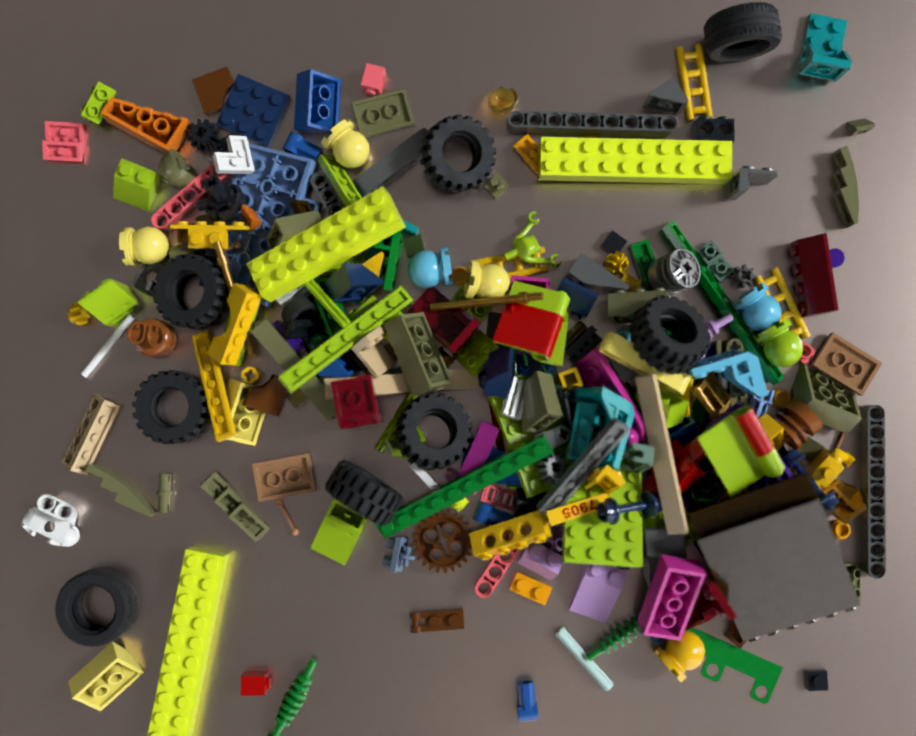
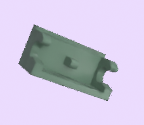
(640, 457)

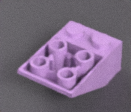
(545, 557)

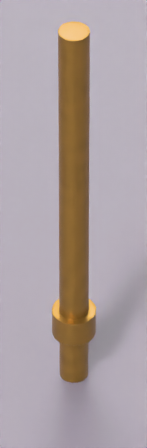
(223, 262)
(521, 297)

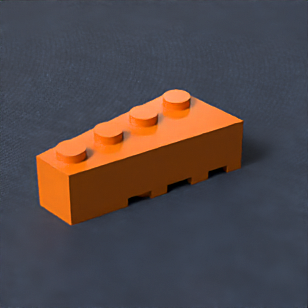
(152, 127)

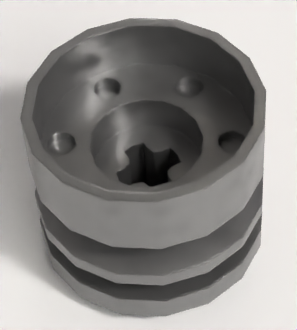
(674, 271)

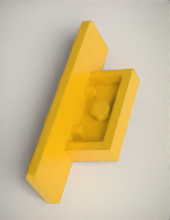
(203, 235)

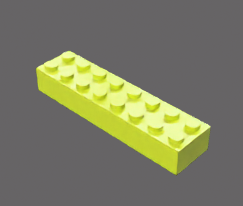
(326, 245)

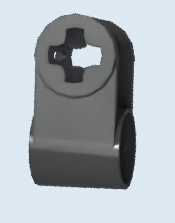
(552, 435)

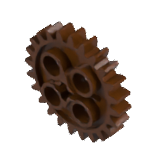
(426, 546)

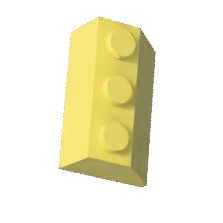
(245, 419)
(105, 677)

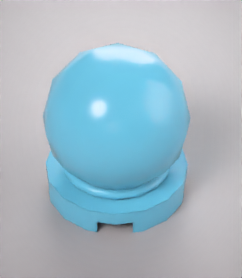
(430, 268)
(759, 309)

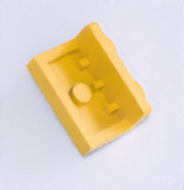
(606, 478)

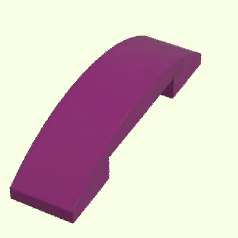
(480, 448)

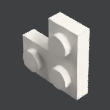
(237, 160)

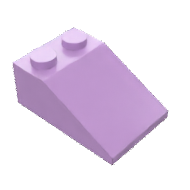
(597, 591)

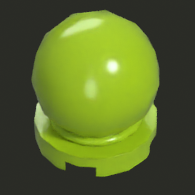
(781, 345)

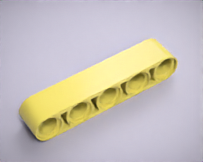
(624, 353)

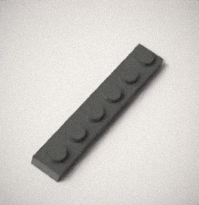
(584, 465)

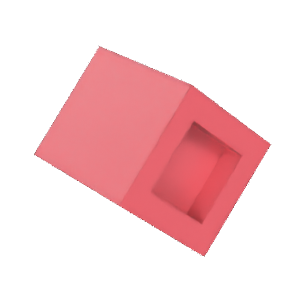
(373, 79)

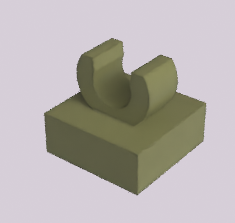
(496, 185)

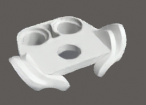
(65, 531)

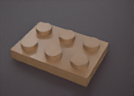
(846, 364)
(284, 477)

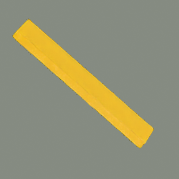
(213, 387)

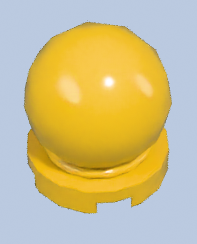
(682, 654)

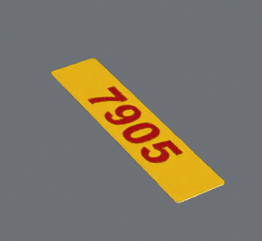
(575, 509)

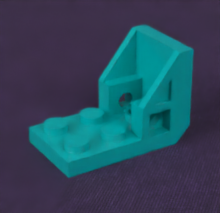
(822, 48)
(608, 406)

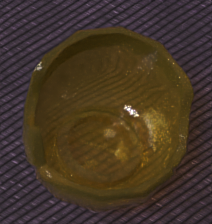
(503, 100)

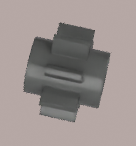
(747, 279)

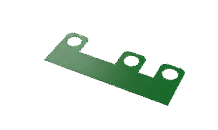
(725, 654)

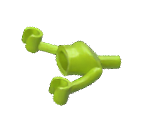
(527, 246)

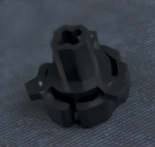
(221, 197)

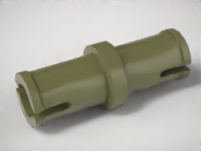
(164, 492)

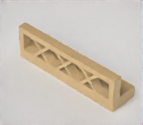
(91, 435)

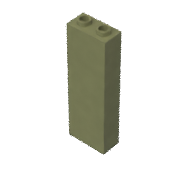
(286, 358)

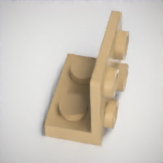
(372, 352)

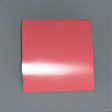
(63, 141)

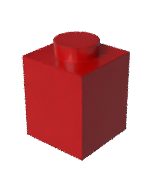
(255, 683)

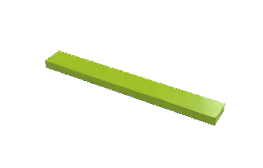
(344, 339)

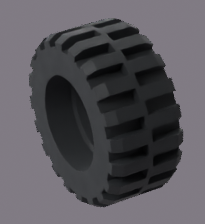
(479, 143)
(170, 287)
(658, 347)
(148, 400)
(450, 414)
(363, 493)

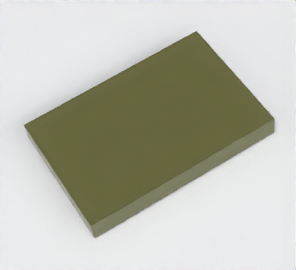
(383, 113)

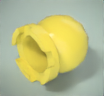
(348, 146)
(145, 245)
(486, 281)

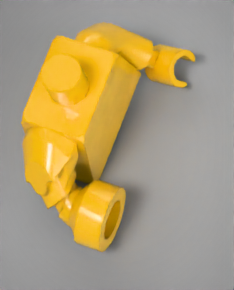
(828, 466)

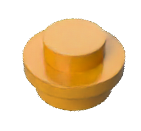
(459, 276)
(780, 398)
(840, 530)

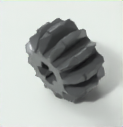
(550, 474)

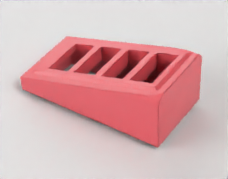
(499, 504)

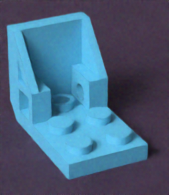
(743, 370)

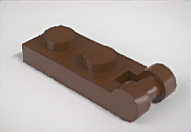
(437, 620)

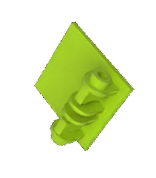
(474, 352)

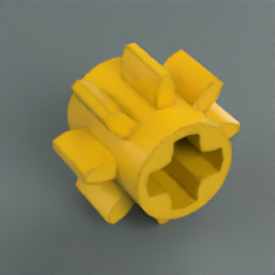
(616, 263)
(78, 314)

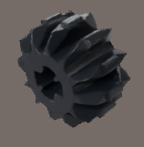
(197, 132)

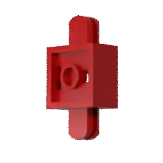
(686, 465)

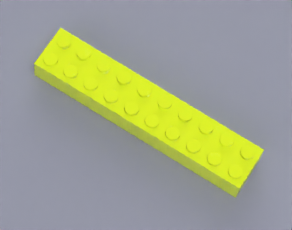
(634, 160)
(188, 642)

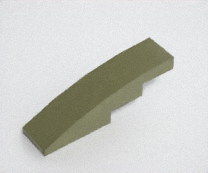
(847, 195)
(126, 493)
(235, 506)

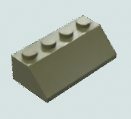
(417, 353)

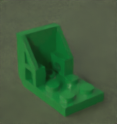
(392, 259)

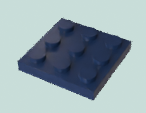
(253, 111)

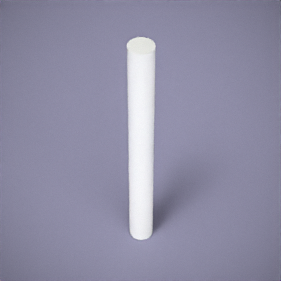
(107, 346)

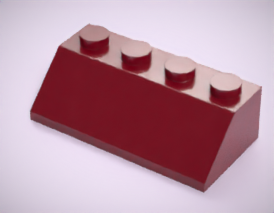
(814, 275)

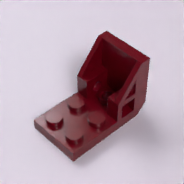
(449, 326)
(356, 402)
(709, 605)

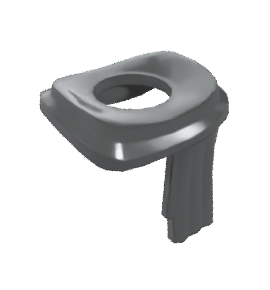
(139, 282)

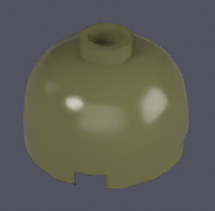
(175, 169)

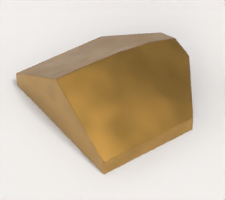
(850, 498)

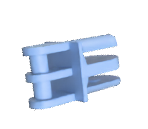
(759, 405)

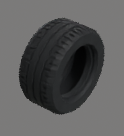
(742, 32)
(69, 613)

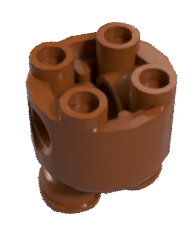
(152, 337)

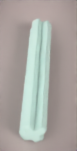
(578, 652)

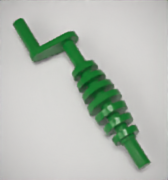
(616, 638)
(293, 698)

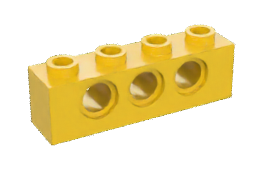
(482, 538)

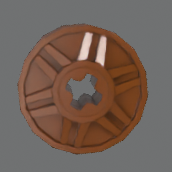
(797, 422)

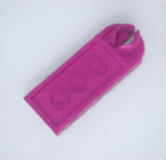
(598, 373)

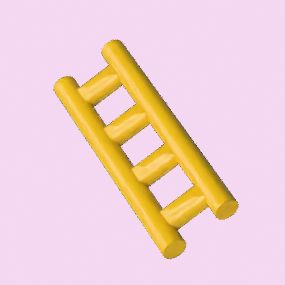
(701, 73)
(499, 259)
(785, 294)

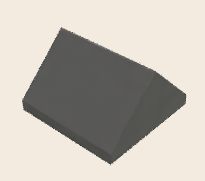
(667, 98)

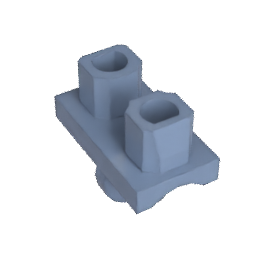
(400, 556)

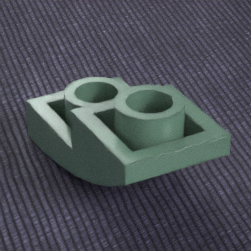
(715, 262)

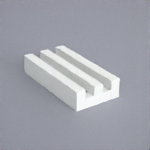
(507, 401)
(423, 474)

